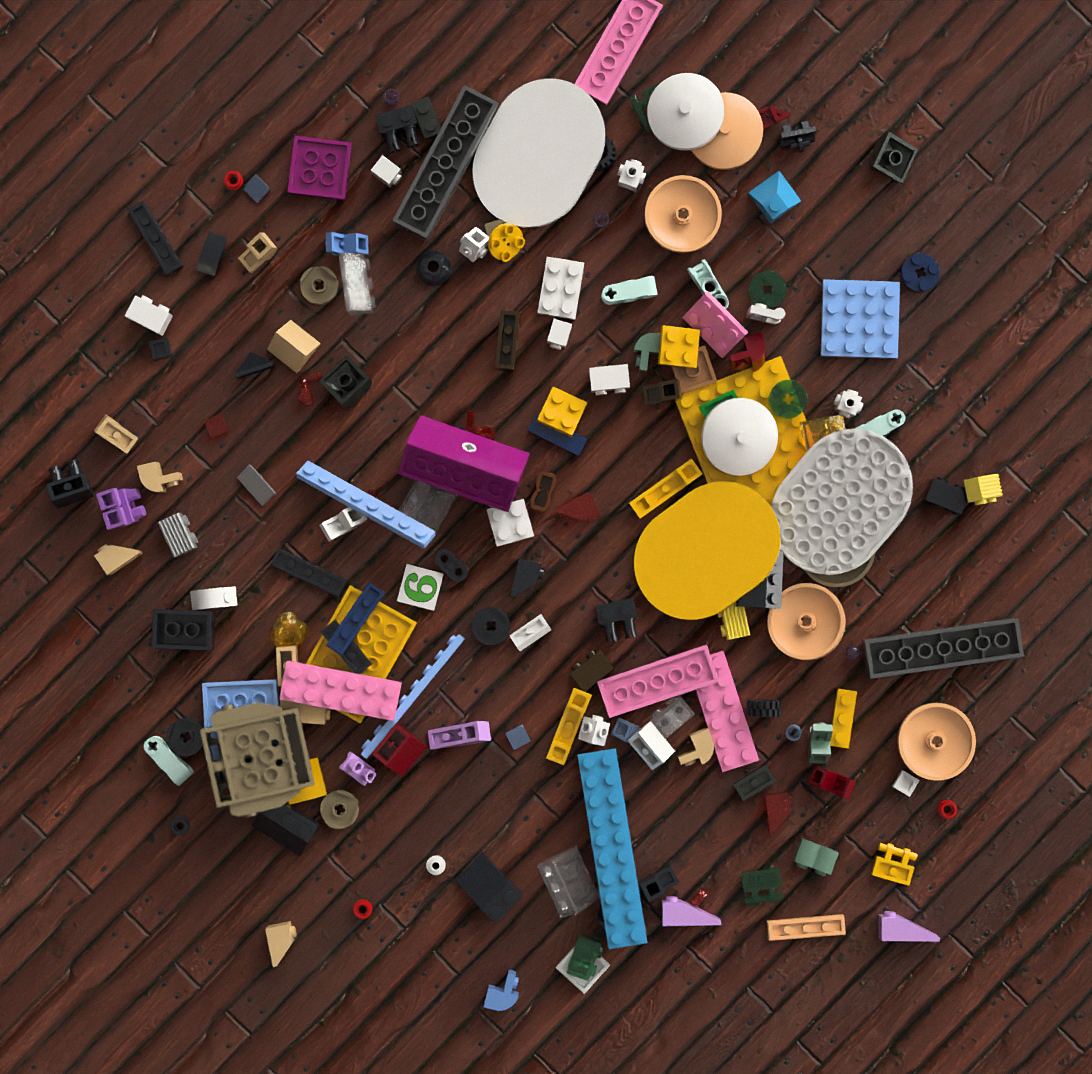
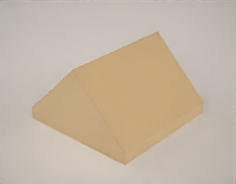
(293, 345)

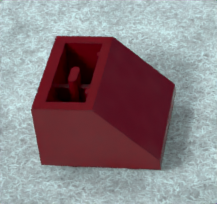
(399, 749)

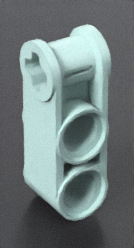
(704, 277)
(630, 290)
(883, 424)
(168, 761)

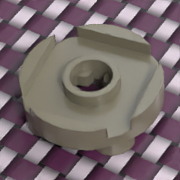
(308, 286)
(330, 814)

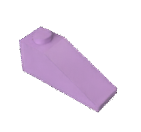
(459, 735)
(680, 913)
(897, 928)

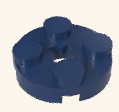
(910, 278)

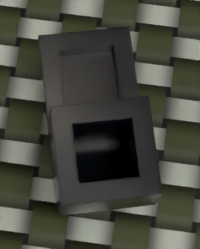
(656, 883)

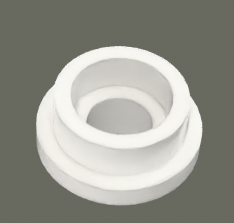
(438, 859)

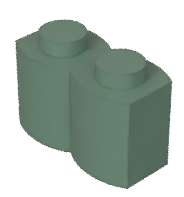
(815, 856)

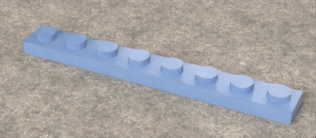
(366, 504)
(417, 687)

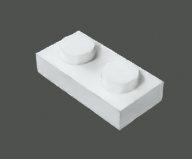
(530, 632)

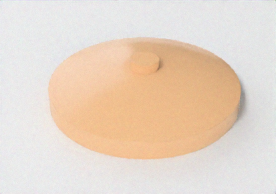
(737, 138)
(683, 214)
(808, 622)
(936, 741)

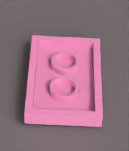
(715, 324)

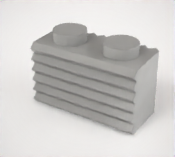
(177, 534)

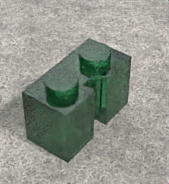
(584, 956)

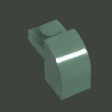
(646, 345)
(819, 743)

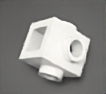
(631, 181)
(474, 244)
(843, 408)
(594, 730)

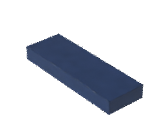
(572, 444)

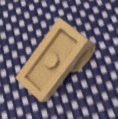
(115, 434)

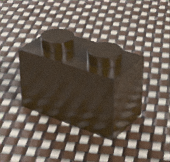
(591, 670)

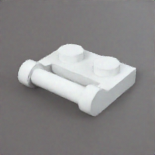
(761, 313)

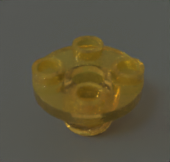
(288, 630)

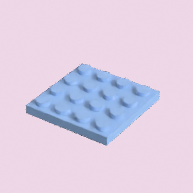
(860, 319)
(237, 693)

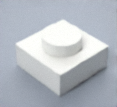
(905, 783)

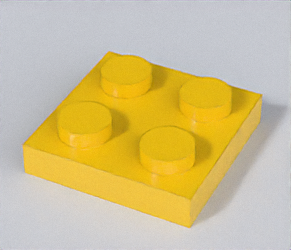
(678, 346)
(562, 411)

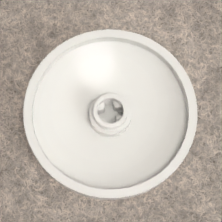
(685, 111)
(739, 436)

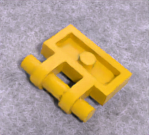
(894, 870)

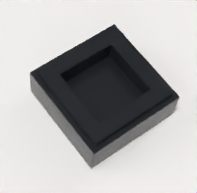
(160, 349)

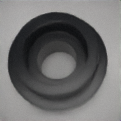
(174, 825)

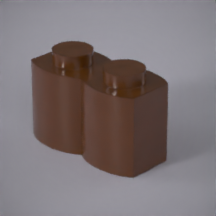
(541, 497)

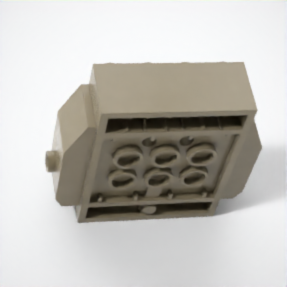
(249, 732)

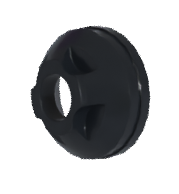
(434, 278)

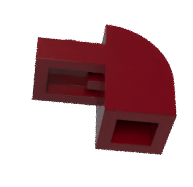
(752, 356)
(832, 782)

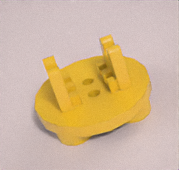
(512, 236)

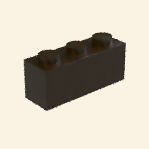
(507, 341)

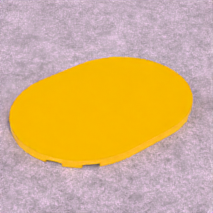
(707, 550)

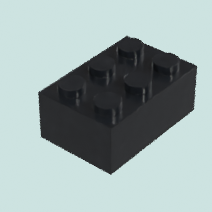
(183, 629)

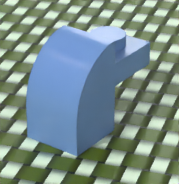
(347, 243)
(502, 998)

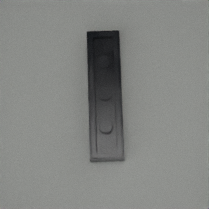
(155, 238)
(309, 572)

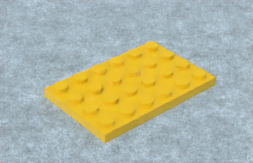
(379, 638)

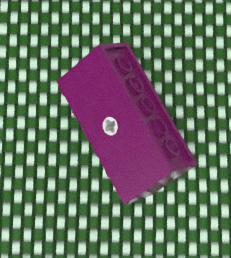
(463, 463)

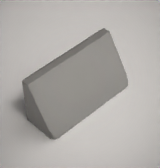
(256, 485)

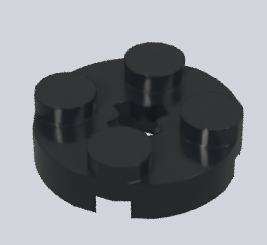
(491, 637)
(177, 742)

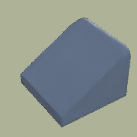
(256, 188)
(624, 729)
(518, 736)

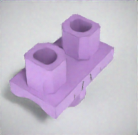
(358, 769)

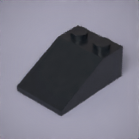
(489, 887)

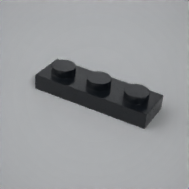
(353, 655)

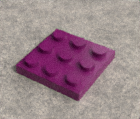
(319, 168)

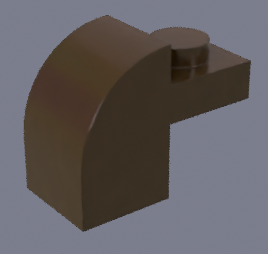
(662, 392)

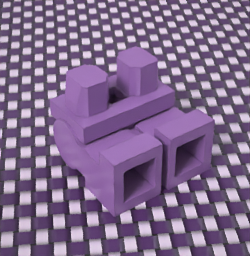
(121, 507)

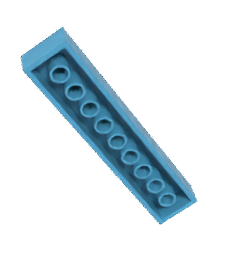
(612, 848)

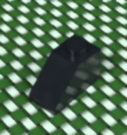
(526, 576)

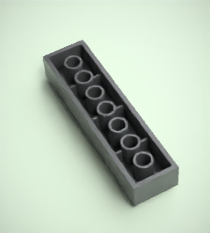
(445, 163)
(942, 648)

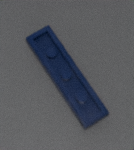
(355, 619)

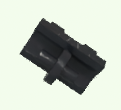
(797, 138)

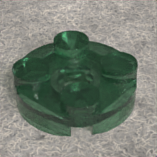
(771, 279)
(794, 390)

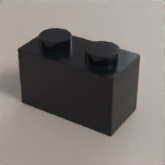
(946, 496)

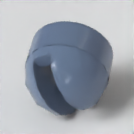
(796, 735)

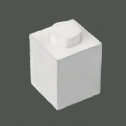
(387, 171)
(559, 334)

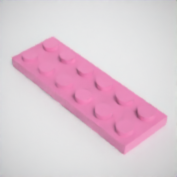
(617, 48)
(658, 681)
(340, 690)
(726, 718)

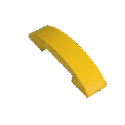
(665, 488)
(568, 726)

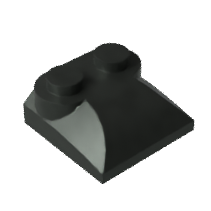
(892, 157)
(347, 382)

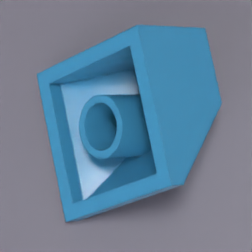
(774, 197)

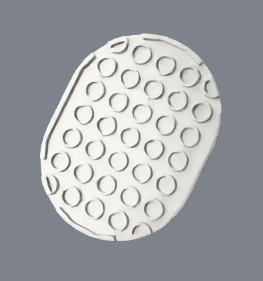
(539, 153)
(842, 501)

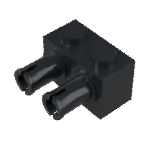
(397, 122)
(69, 489)
(617, 611)

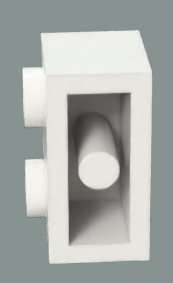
(149, 315)
(609, 378)
(651, 745)

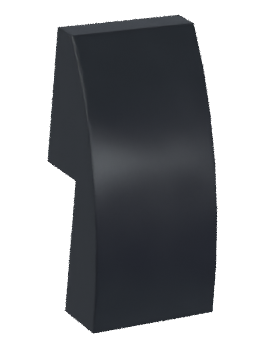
(211, 253)

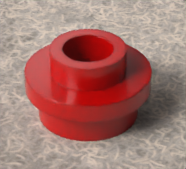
(230, 175)
(953, 809)
(362, 915)

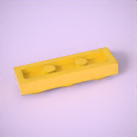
(843, 717)

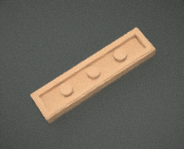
(806, 927)

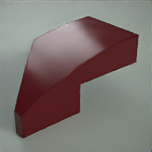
(772, 116)

